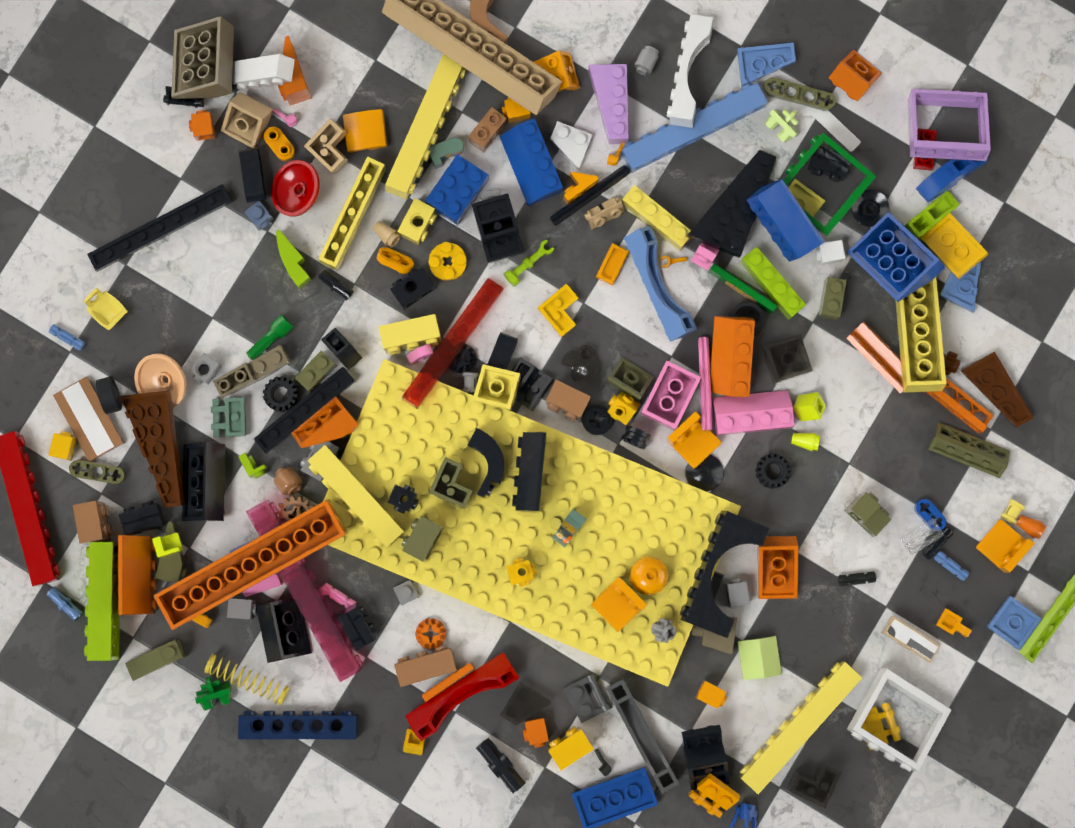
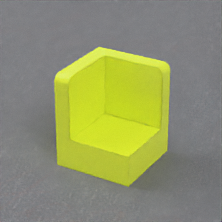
(809, 406)
(167, 545)

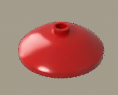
(295, 188)

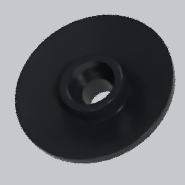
(872, 199)
(708, 482)

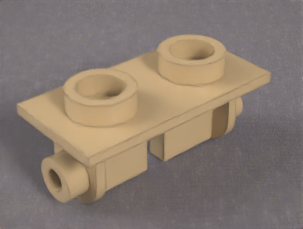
(612, 209)

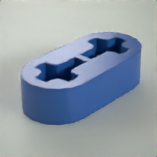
(932, 510)

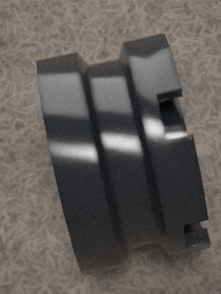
(635, 437)

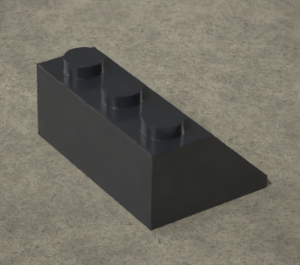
(283, 630)

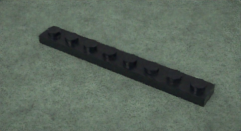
(159, 228)

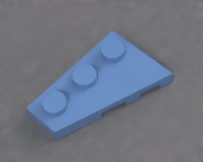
(763, 60)
(962, 291)

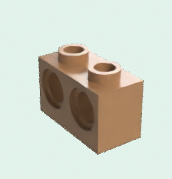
(487, 129)

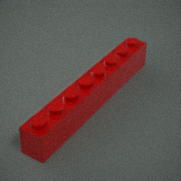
(26, 510)

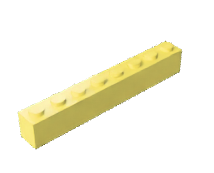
(424, 128)
(800, 726)

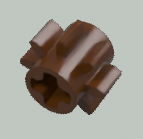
(951, 363)

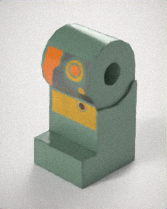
(445, 150)
(569, 528)

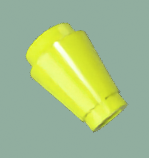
(806, 440)

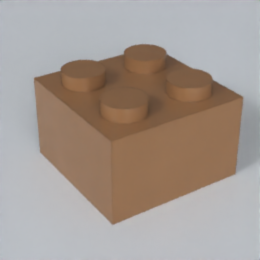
(567, 400)
(92, 522)

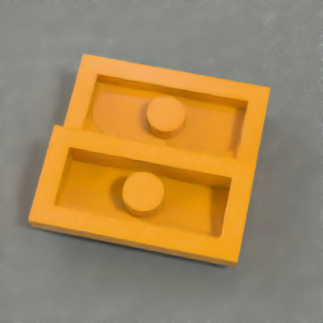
(365, 130)

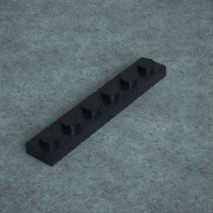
(304, 410)

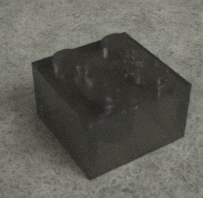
(787, 359)

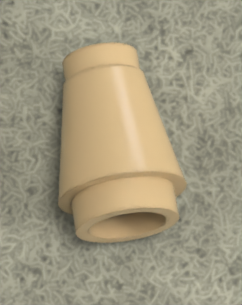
(387, 234)

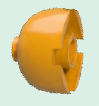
(649, 575)

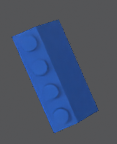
(531, 162)
(785, 220)

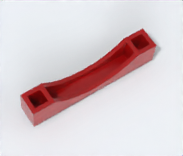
(492, 675)

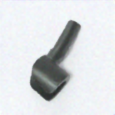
(605, 769)

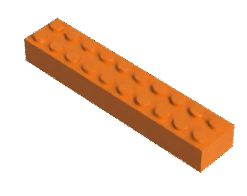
(250, 564)

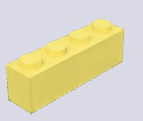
(656, 217)

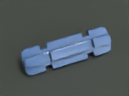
(66, 337)
(951, 565)

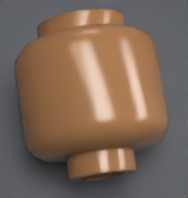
(288, 481)

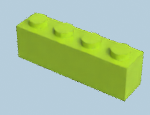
(772, 283)

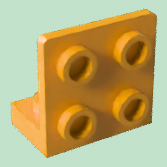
(562, 67)
(692, 442)
(1004, 546)
(618, 604)

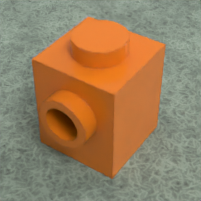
(202, 125)
(536, 732)

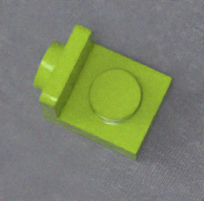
(248, 463)

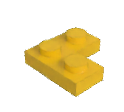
(554, 310)

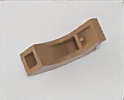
(478, 15)

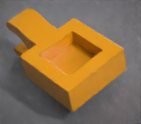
(951, 622)

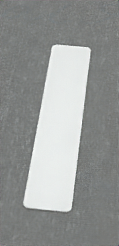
(833, 125)

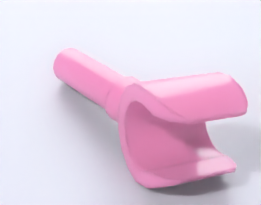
(290, 120)

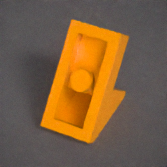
(583, 182)

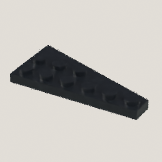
(730, 217)

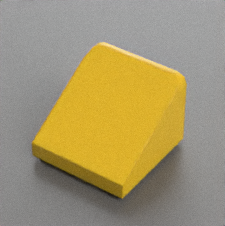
(413, 744)

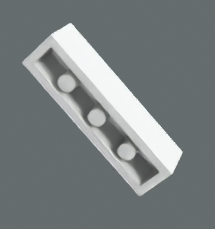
(262, 71)

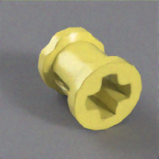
(1012, 511)

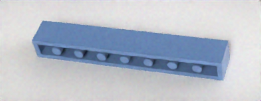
(706, 121)

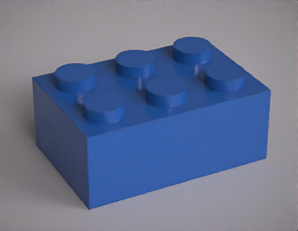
(457, 189)

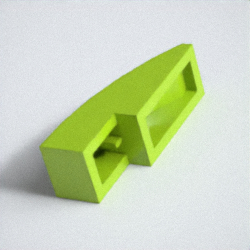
(932, 215)
(292, 260)

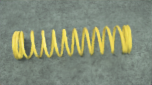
(281, 698)

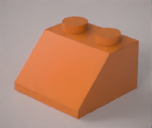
(855, 75)

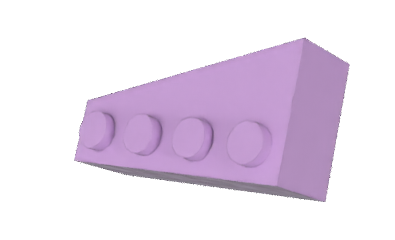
(610, 89)

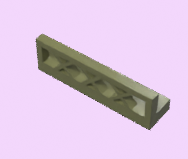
(968, 452)

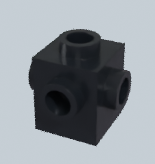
(396, 496)

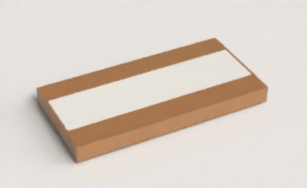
(87, 419)

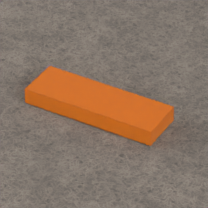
(448, 681)

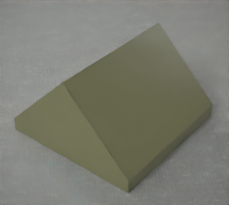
(630, 379)

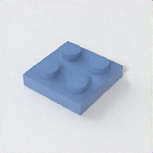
(1014, 622)

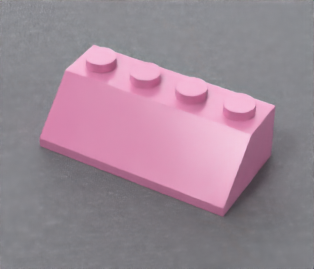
(753, 413)

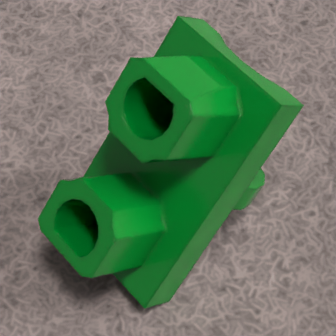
(213, 690)

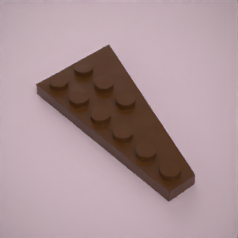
(156, 436)

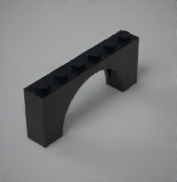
(700, 607)

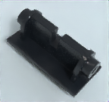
(195, 102)

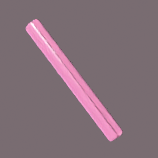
(705, 383)

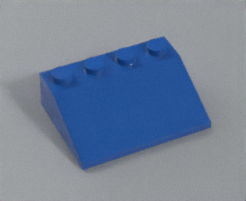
(895, 258)

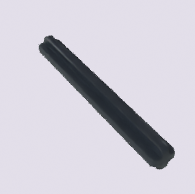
(589, 195)

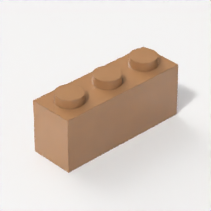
(425, 666)

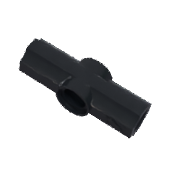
(500, 765)

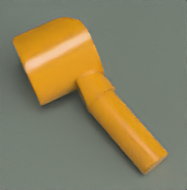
(613, 159)
(672, 260)

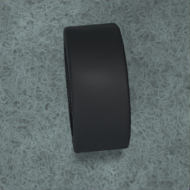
(756, 309)
(108, 395)

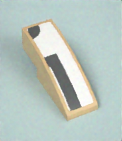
(910, 639)

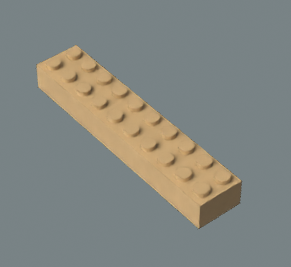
(476, 51)

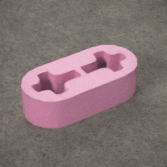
(419, 354)

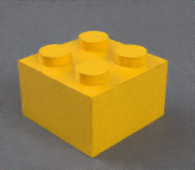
(569, 748)

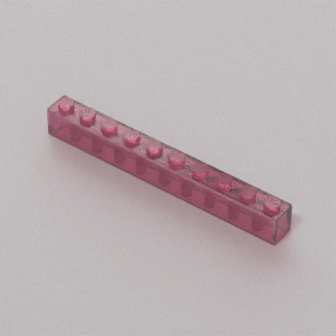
(311, 600)

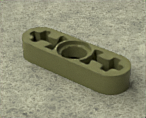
(84, 464)

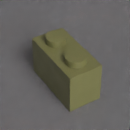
(832, 298)
(316, 371)

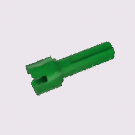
(278, 328)

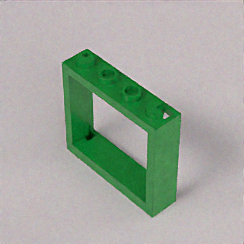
(838, 215)

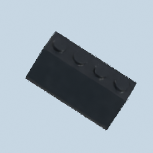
(530, 472)
(204, 482)

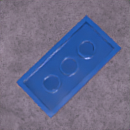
(614, 798)

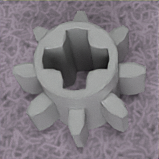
(663, 630)

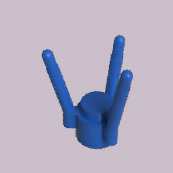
(747, 813)

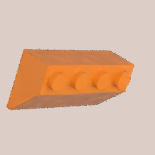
(732, 355)

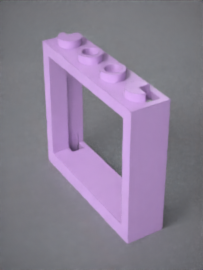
(949, 150)

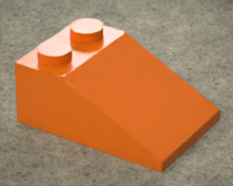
(297, 89)
(326, 424)
(778, 568)

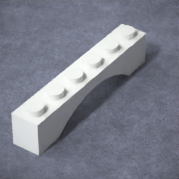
(698, 36)

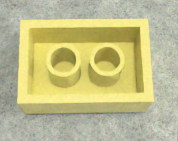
(410, 334)

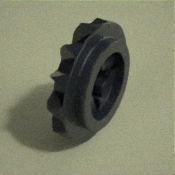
(463, 367)
(591, 427)

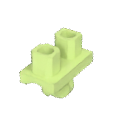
(788, 131)

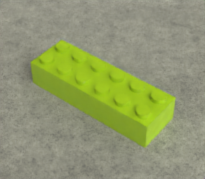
(102, 606)

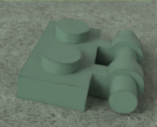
(234, 417)

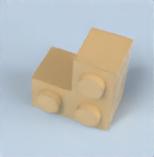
(324, 144)

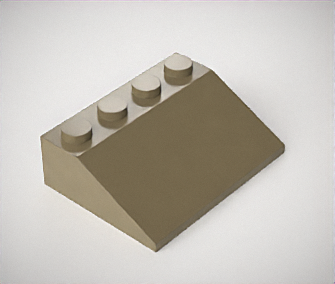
(203, 60)

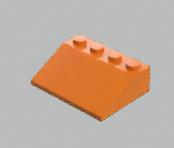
(136, 575)

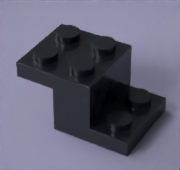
(498, 228)
(705, 754)

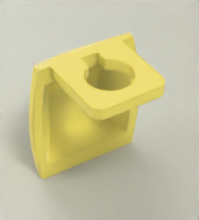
(105, 308)

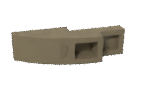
(252, 372)

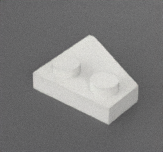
(571, 142)

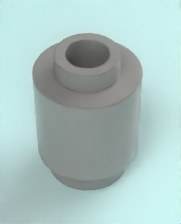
(646, 60)

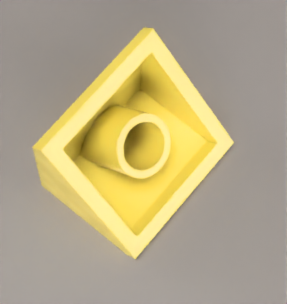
(496, 387)

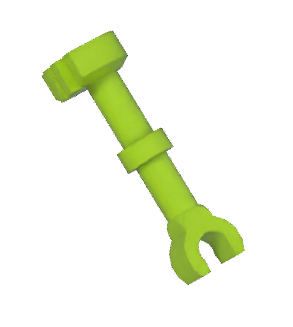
(511, 276)

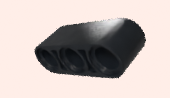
(252, 175)
(503, 351)

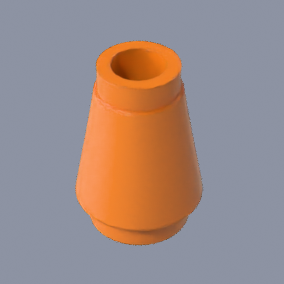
(1031, 526)

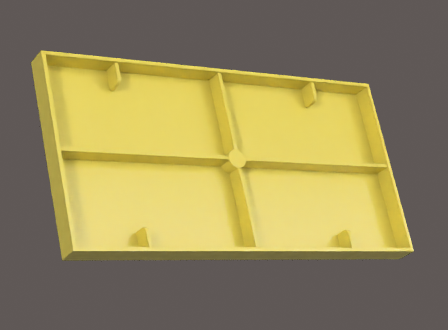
(626, 507)

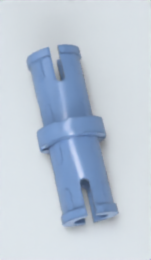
(64, 603)

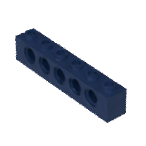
(247, 728)

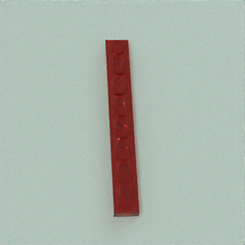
(452, 343)

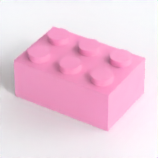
(670, 395)

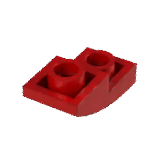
(925, 163)

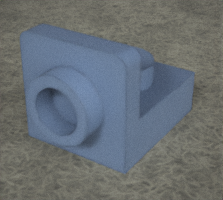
(259, 216)

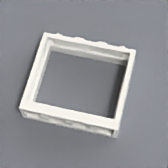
(876, 744)

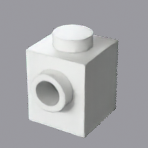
(830, 253)

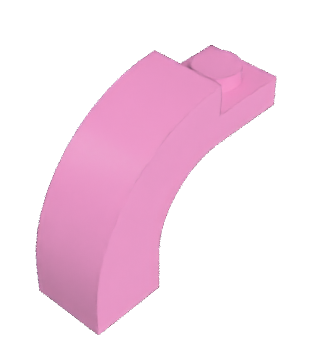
(704, 256)

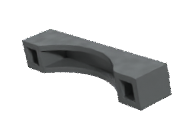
(642, 735)

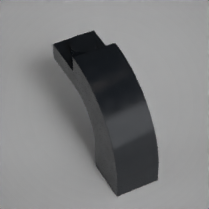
(491, 451)

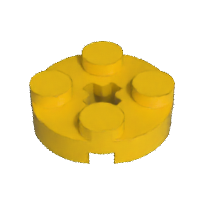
(447, 272)

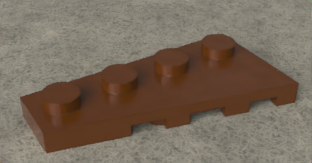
(996, 385)

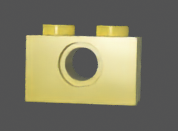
(417, 210)

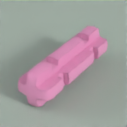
(337, 595)

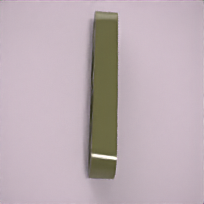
(800, 90)

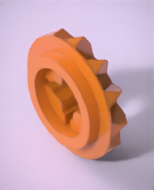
(424, 627)

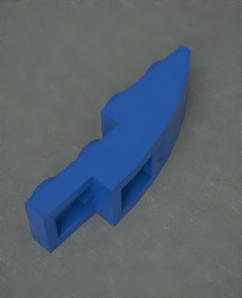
(947, 177)

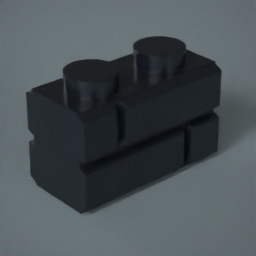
(828, 163)
(142, 519)
(356, 626)

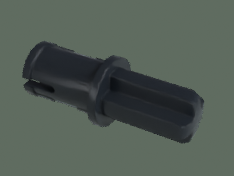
(335, 284)

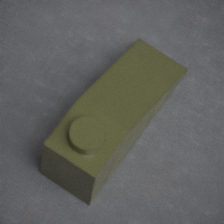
(173, 566)
(155, 659)

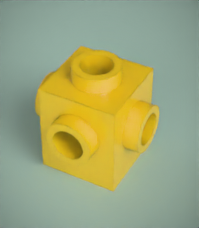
(622, 407)
(513, 570)

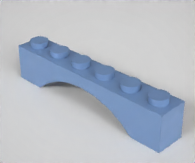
(644, 251)

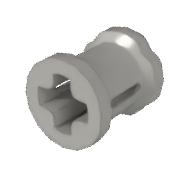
(470, 382)

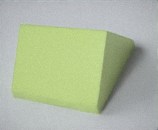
(759, 658)

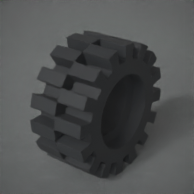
(272, 386)
(763, 477)

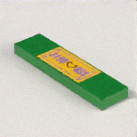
(742, 288)

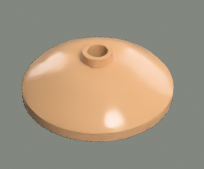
(152, 374)

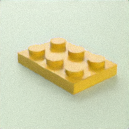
(954, 246)

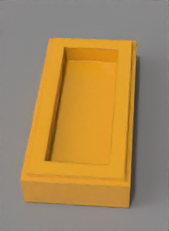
(612, 264)

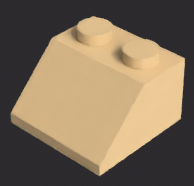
(246, 119)

